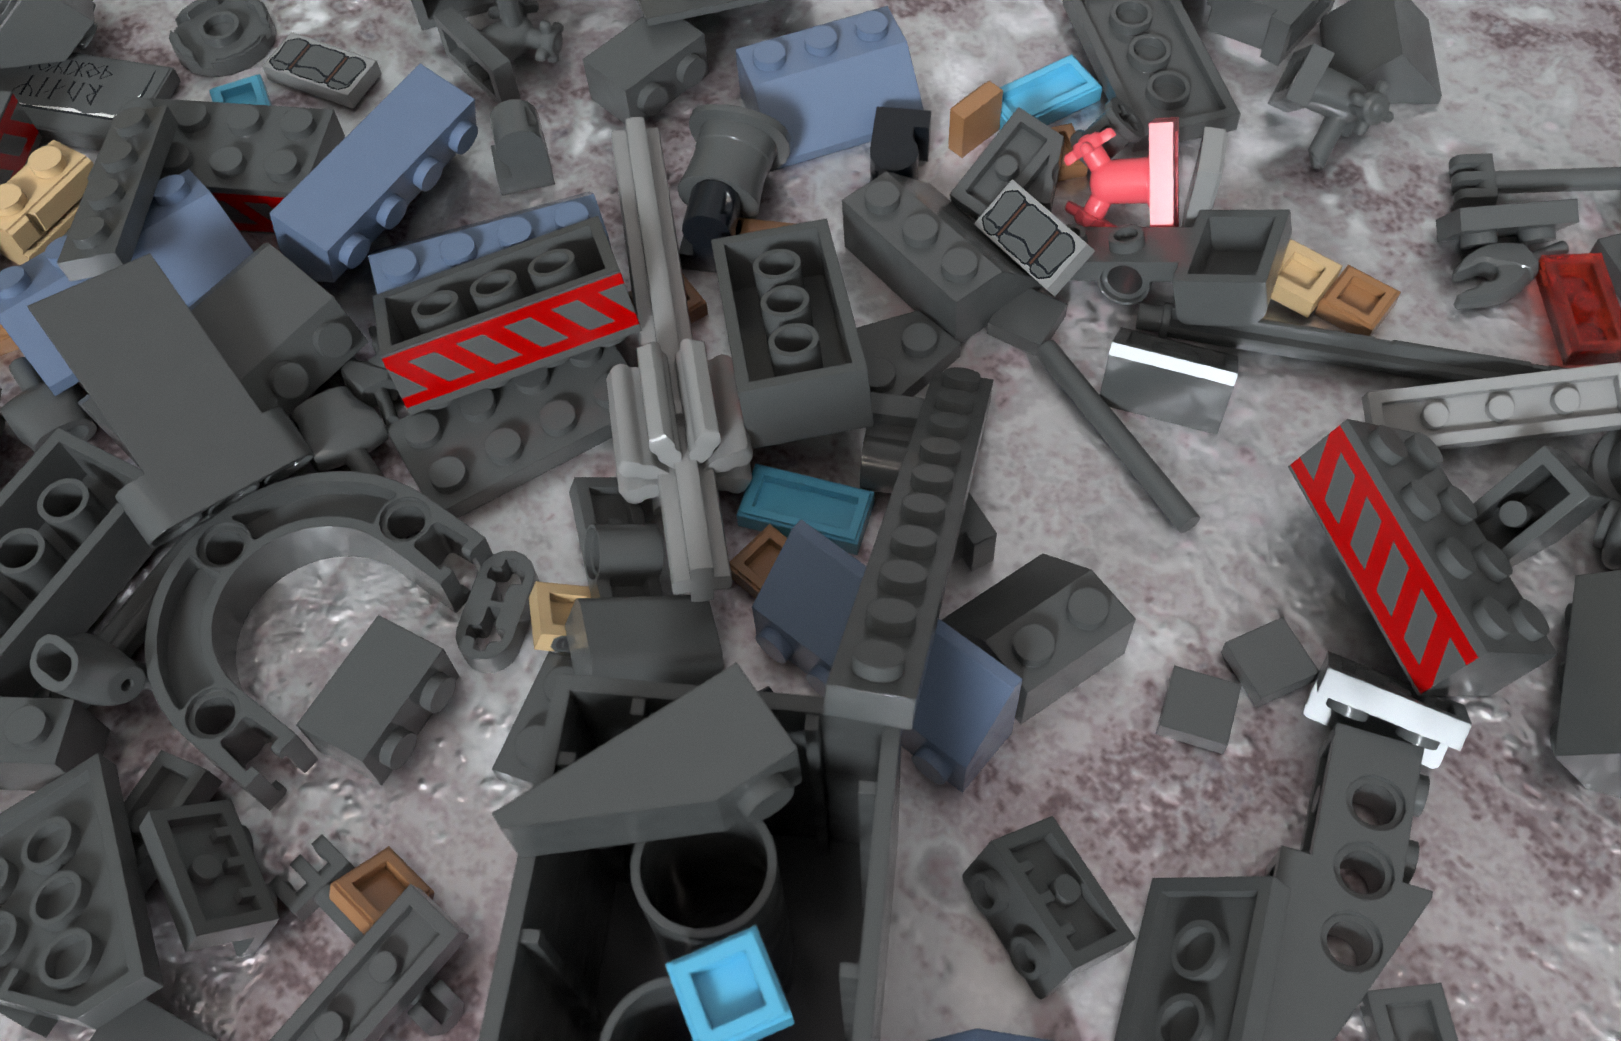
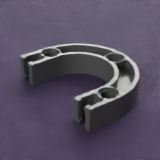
(273, 532)

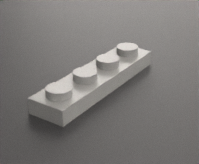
(1504, 407)

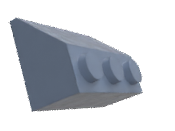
(830, 81)

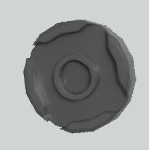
(222, 36)

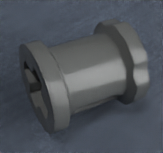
(1121, 120)

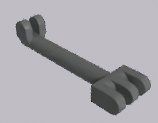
(1478, 183)
(436, 1006)

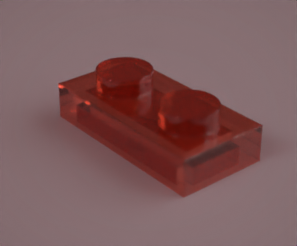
(1581, 308)

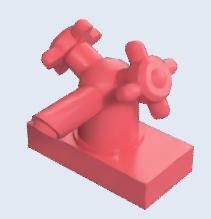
(1130, 180)

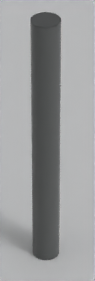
(1118, 437)

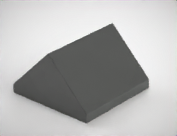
(1384, 43)
(1169, 380)

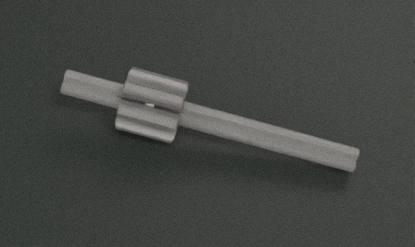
(677, 412)

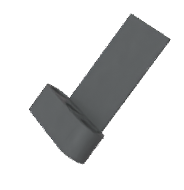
(167, 399)

